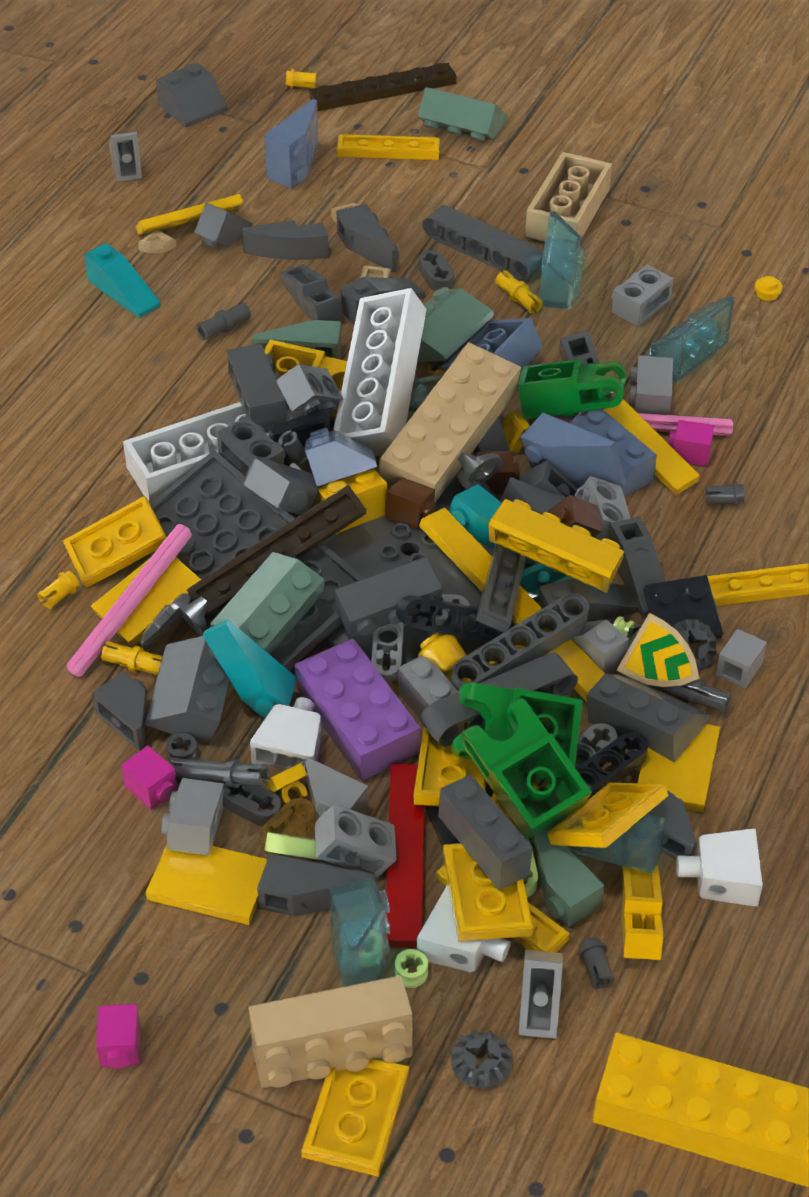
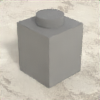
(741, 658)

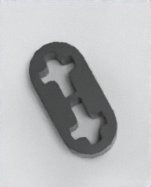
(435, 270)
(248, 804)

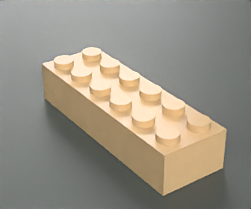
(451, 420)

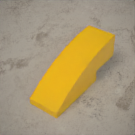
(641, 914)

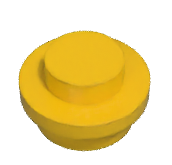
(768, 288)

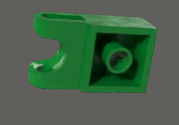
(569, 388)
(557, 714)
(527, 759)

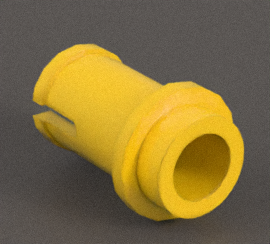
(300, 79)
(60, 588)

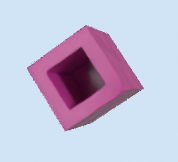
(692, 441)
(149, 777)
(118, 1035)

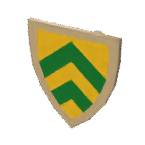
(659, 656)

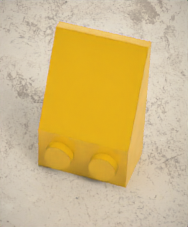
(367, 486)

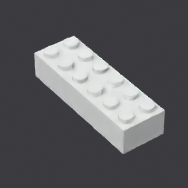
(381, 368)
(170, 452)

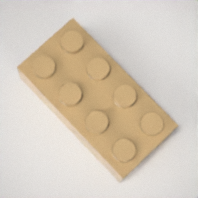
(572, 191)
(331, 1029)

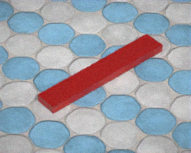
(406, 873)

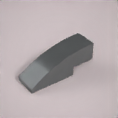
(286, 241)
(312, 293)

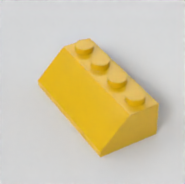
(555, 544)

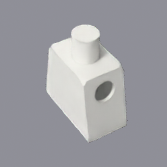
(288, 736)
(725, 867)
(440, 941)

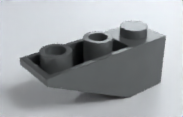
(364, 235)
(640, 560)
(300, 885)

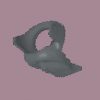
(472, 465)
(181, 608)

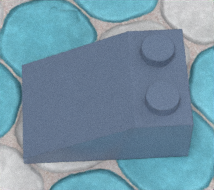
(292, 146)
(572, 451)

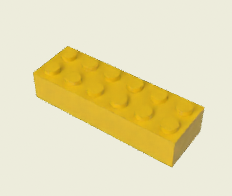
(706, 1108)

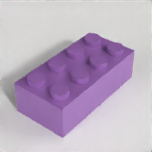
(358, 709)

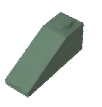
(310, 334)
(565, 882)

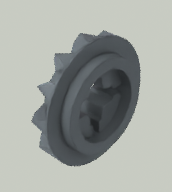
(699, 632)
(491, 1071)

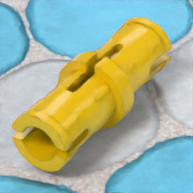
(518, 292)
(130, 657)

